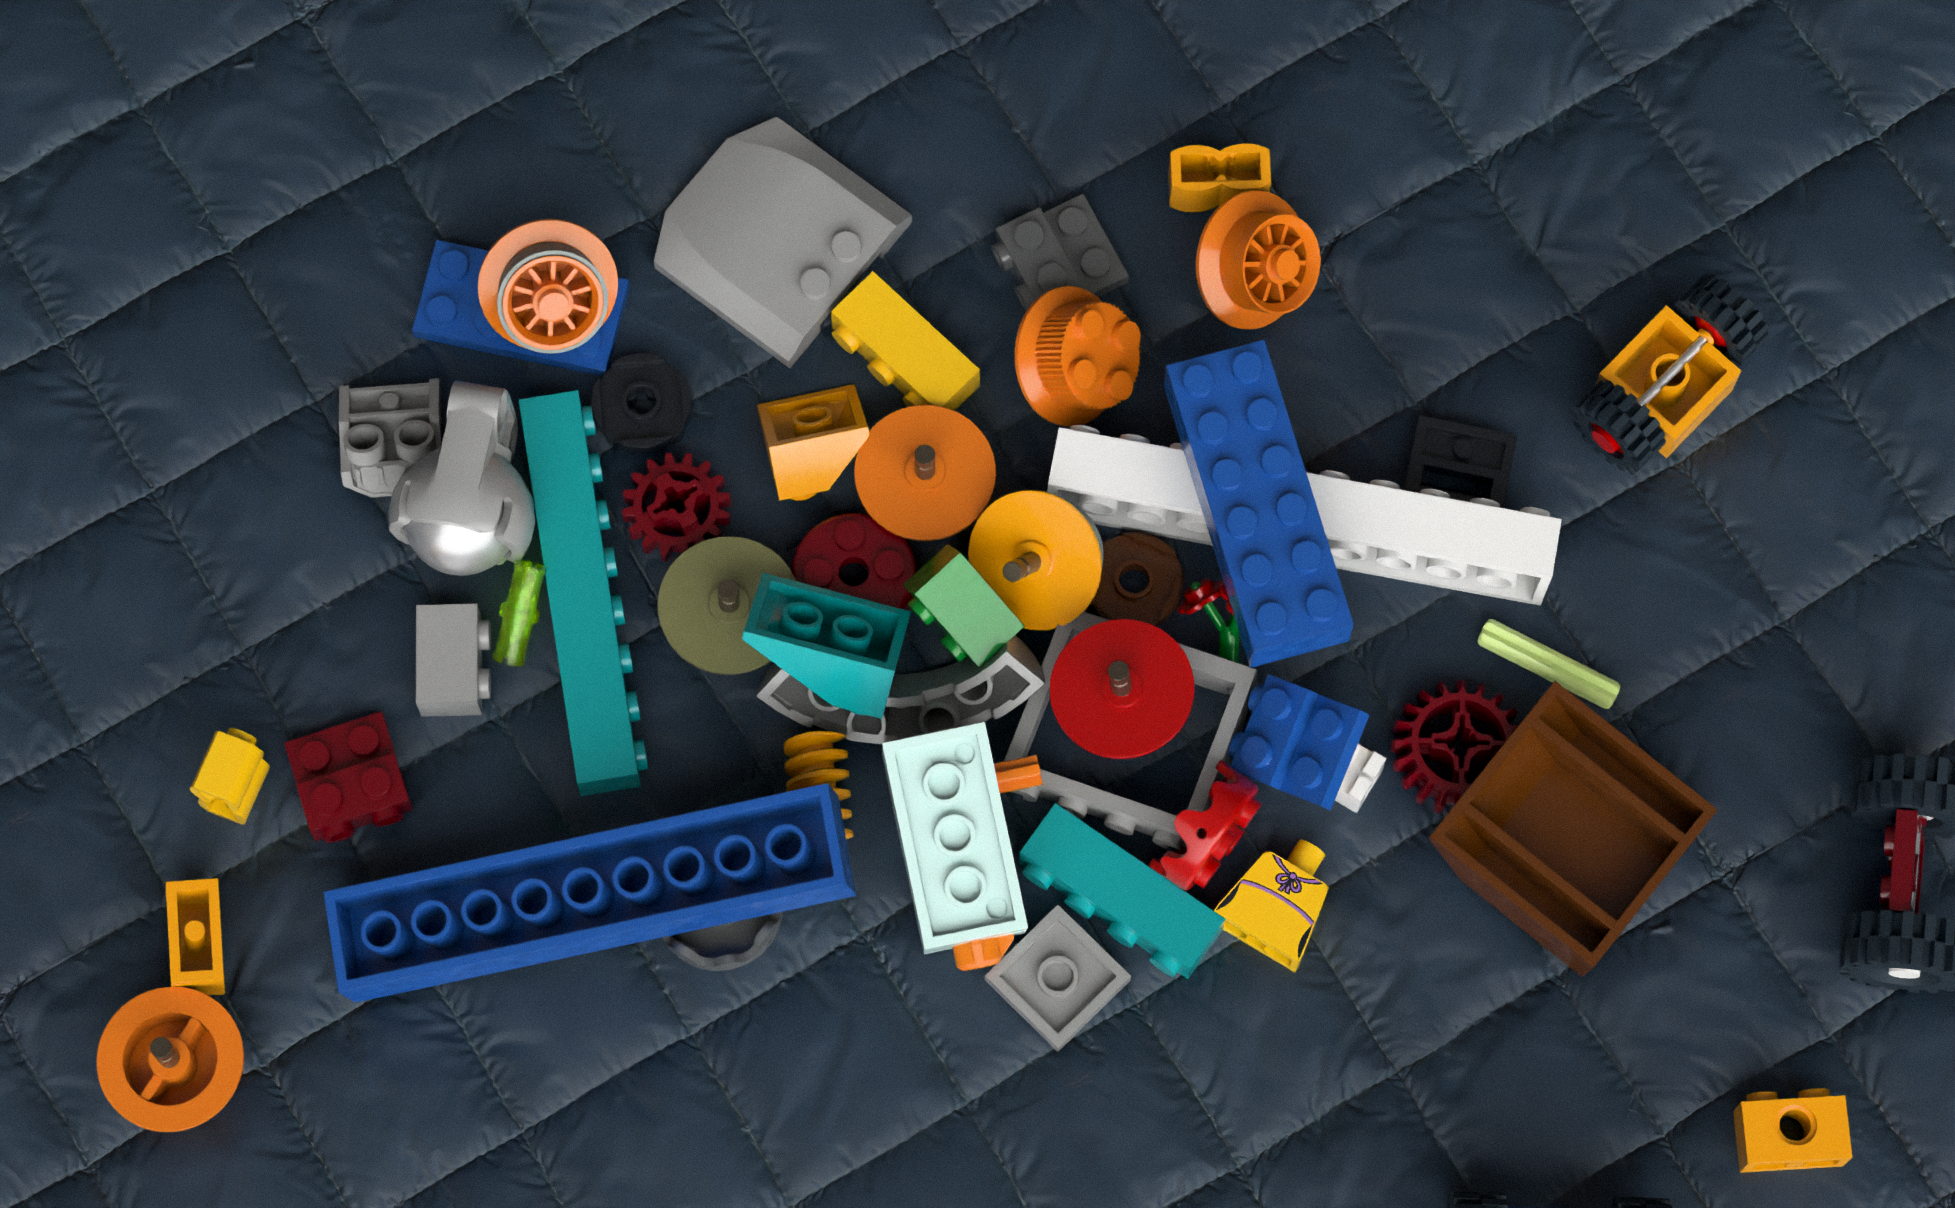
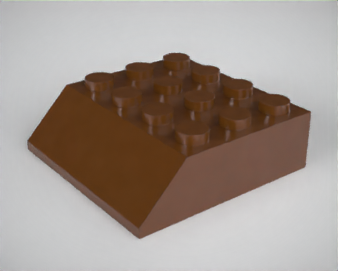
(1570, 829)

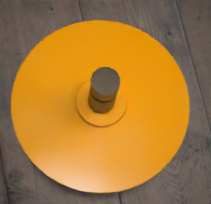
(1038, 557)

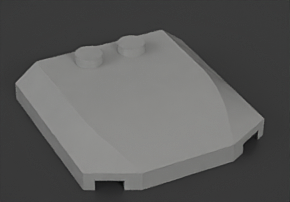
(775, 236)

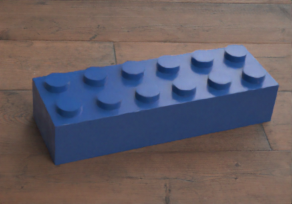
(1257, 503)

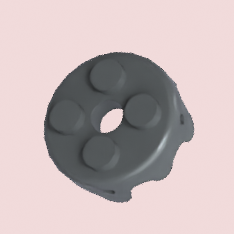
(726, 944)

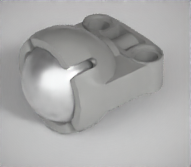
(466, 500)

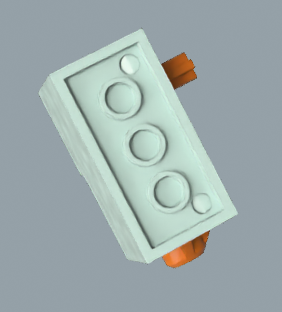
(959, 840)

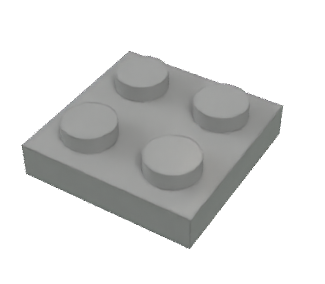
(1057, 978)

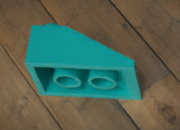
(828, 641)

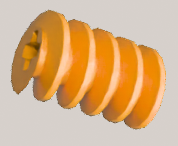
(813, 764)

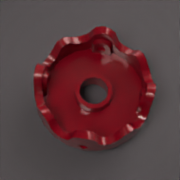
(862, 541)

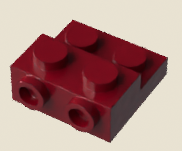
(348, 778)

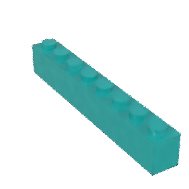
(580, 593)

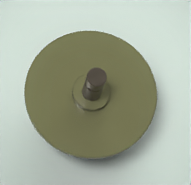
(709, 601)

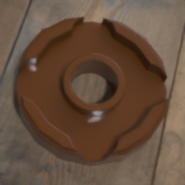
(1156, 562)

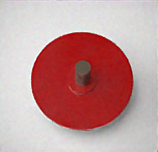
(1122, 689)

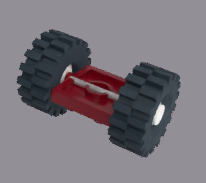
(1898, 947)

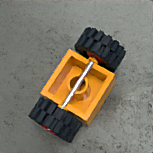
(1670, 375)

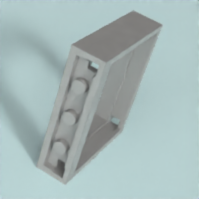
(1119, 812)

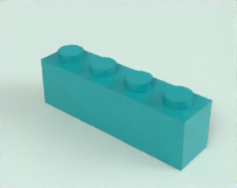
(1121, 892)

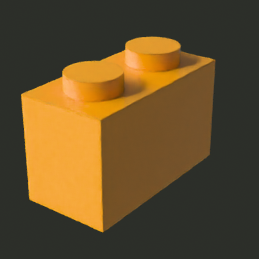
(195, 935)

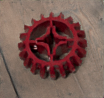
(1437, 748)

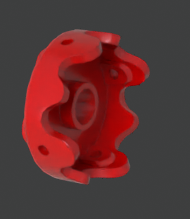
(1231, 805)

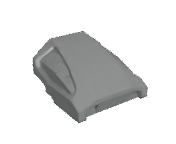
(386, 433)

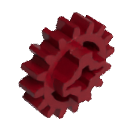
(692, 495)

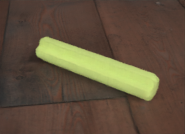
(1548, 663)

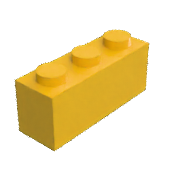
(902, 346)

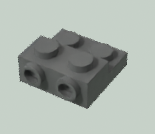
(1058, 250)

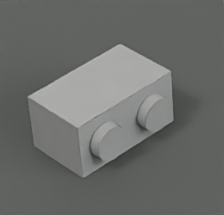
(450, 660)

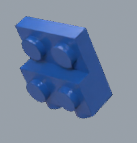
(1297, 741)

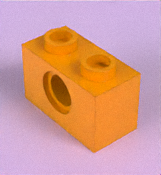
(1764, 1146)

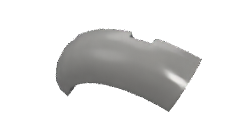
(918, 701)

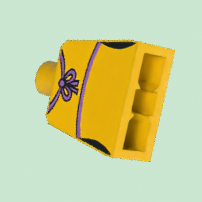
(1277, 904)

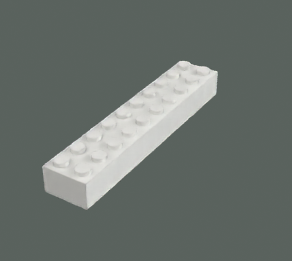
(1367, 525)

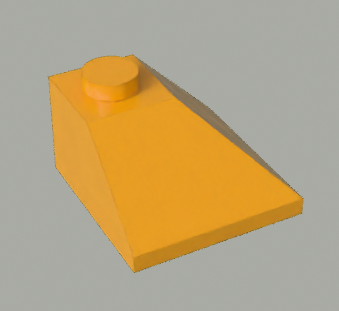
(812, 439)

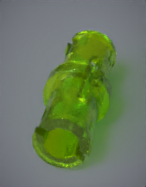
(519, 612)

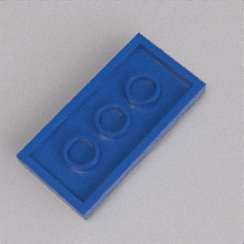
(453, 315)

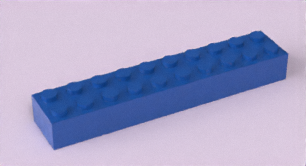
(589, 893)

